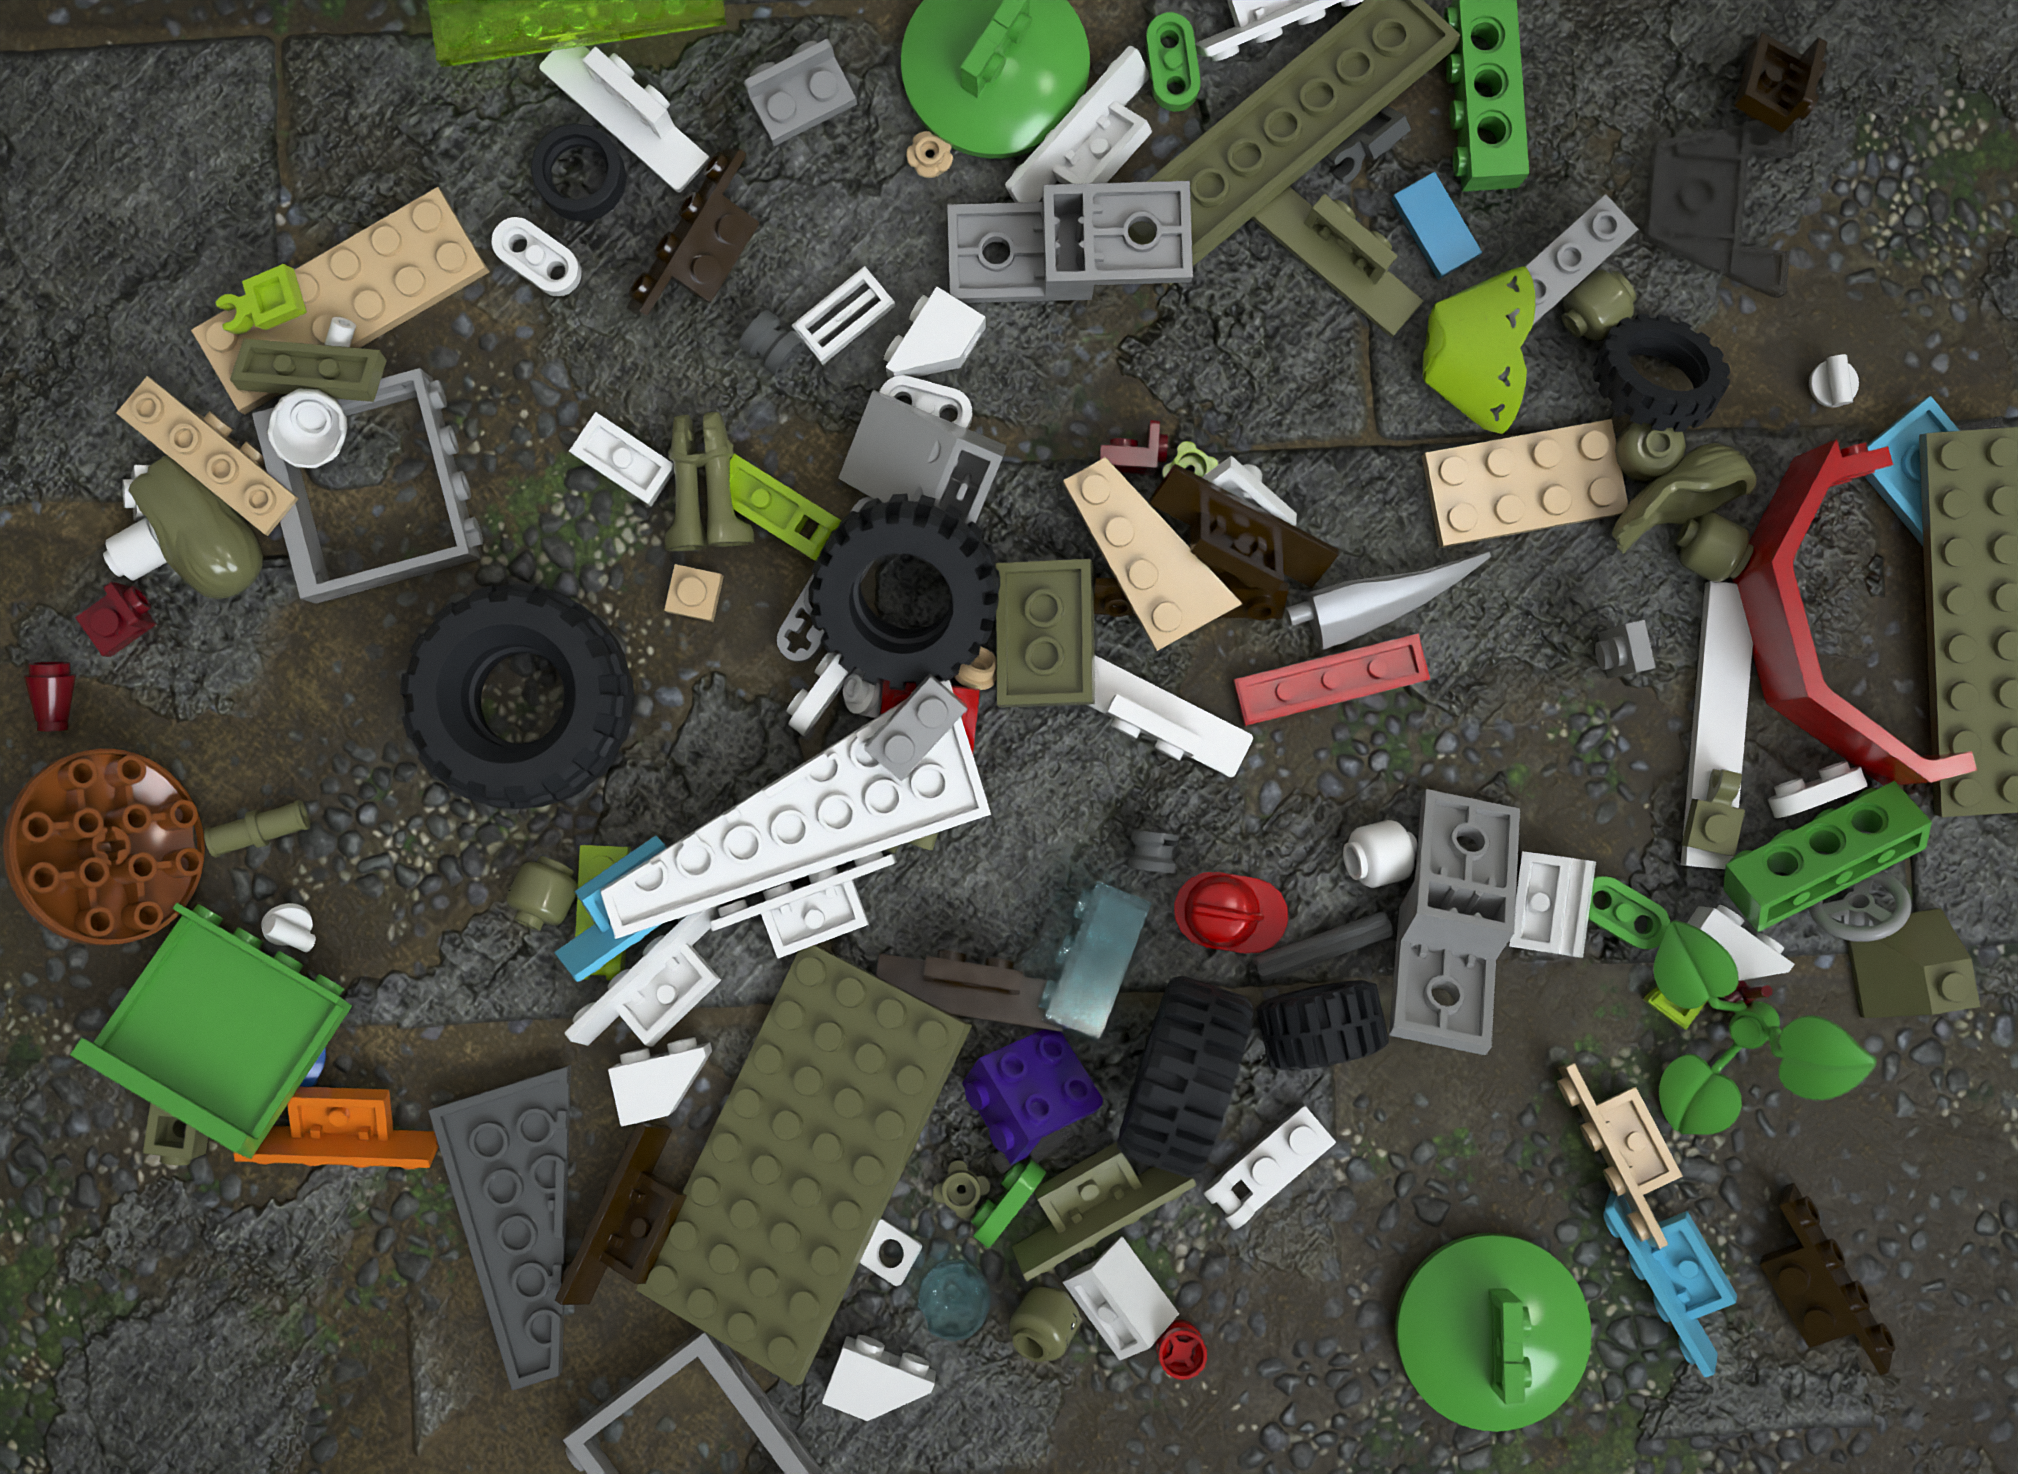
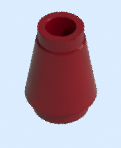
(50, 694)

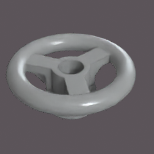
(1860, 916)

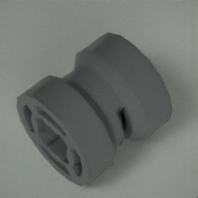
(774, 345)

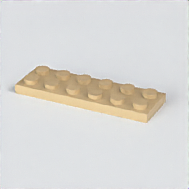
(369, 279)

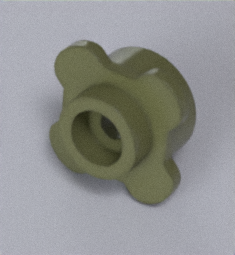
(947, 1190)

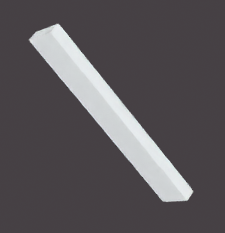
(1719, 702)

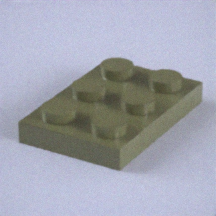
(1045, 633)

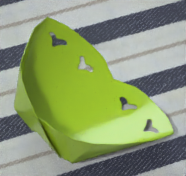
(1469, 353)

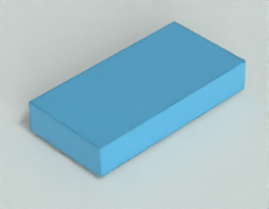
(1436, 225)

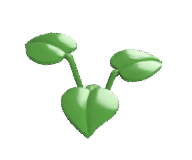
(1815, 1052)

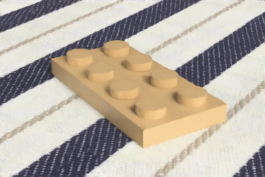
(1525, 483)

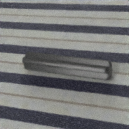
(1323, 946)

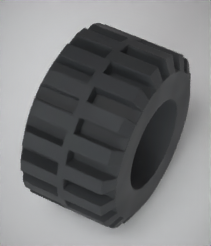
(1322, 1025)

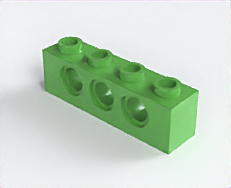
(1479, 163)
(1896, 832)

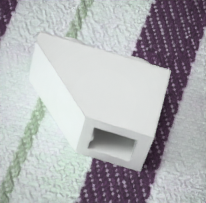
(938, 338)
(1752, 955)
(655, 1084)
(876, 1381)

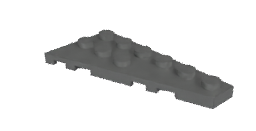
(511, 1190)

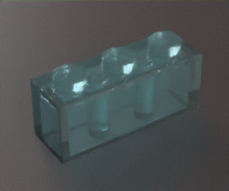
(1094, 961)

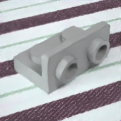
(799, 91)

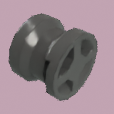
(1153, 851)

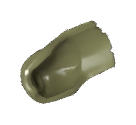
(1697, 485)
(198, 531)

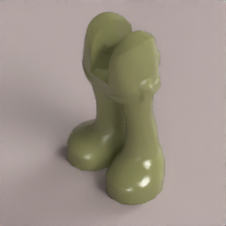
(722, 525)

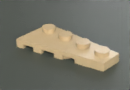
(1149, 560)

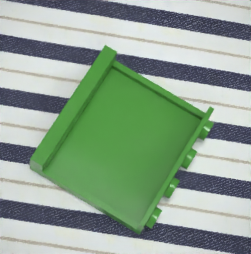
(217, 1031)

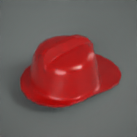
(1231, 912)

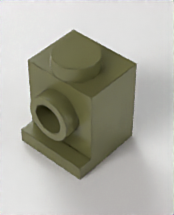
(169, 1142)

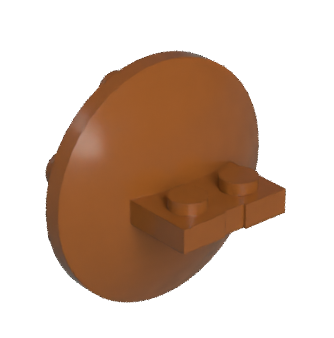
(103, 847)

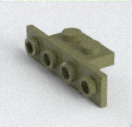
(1342, 255)
(1091, 1204)

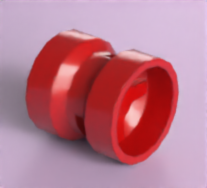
(1186, 1358)

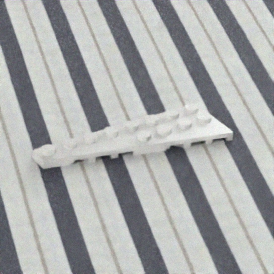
(801, 824)

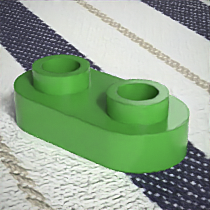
(1172, 64)
(1622, 909)
(994, 1217)

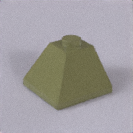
(1914, 970)

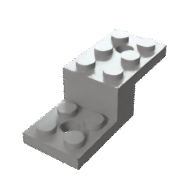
(1071, 242)
(1455, 922)

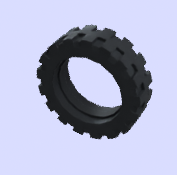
(1651, 402)

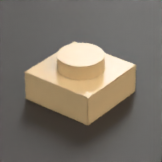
(694, 593)

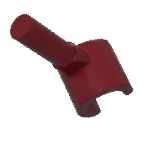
(1748, 994)

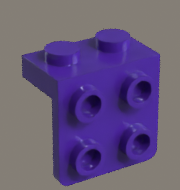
(1030, 1091)

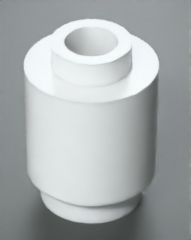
(134, 551)

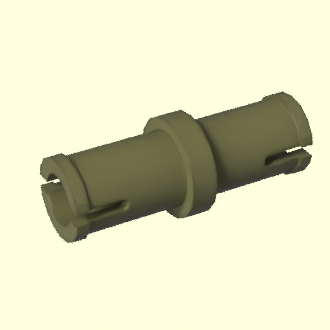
(256, 828)

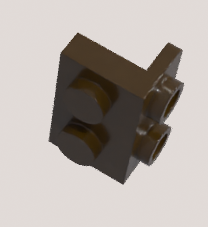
(1780, 82)

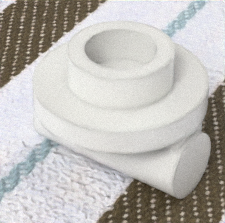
(1834, 382)
(862, 696)
(290, 926)

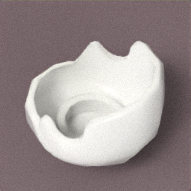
(307, 428)

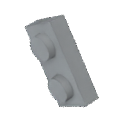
(1624, 650)
(915, 727)

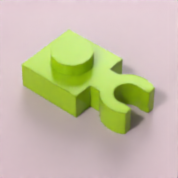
(267, 302)

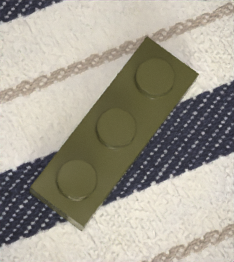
(292, 366)

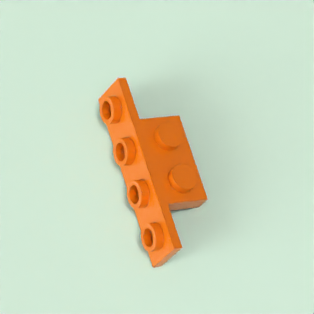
(344, 1129)

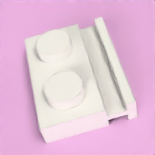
(1553, 904)

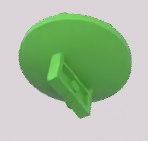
(994, 71)
(1493, 1332)

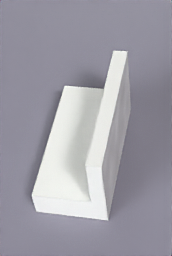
(1122, 1300)

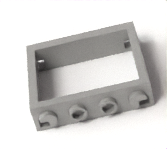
(299, 524)
(732, 1378)

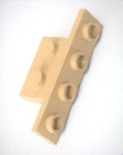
(209, 454)
(1629, 1145)

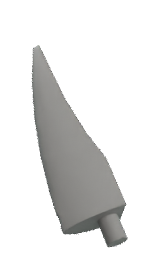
(1362, 605)

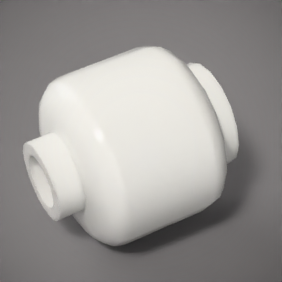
(1380, 853)

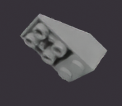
(920, 454)

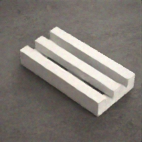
(855, 329)

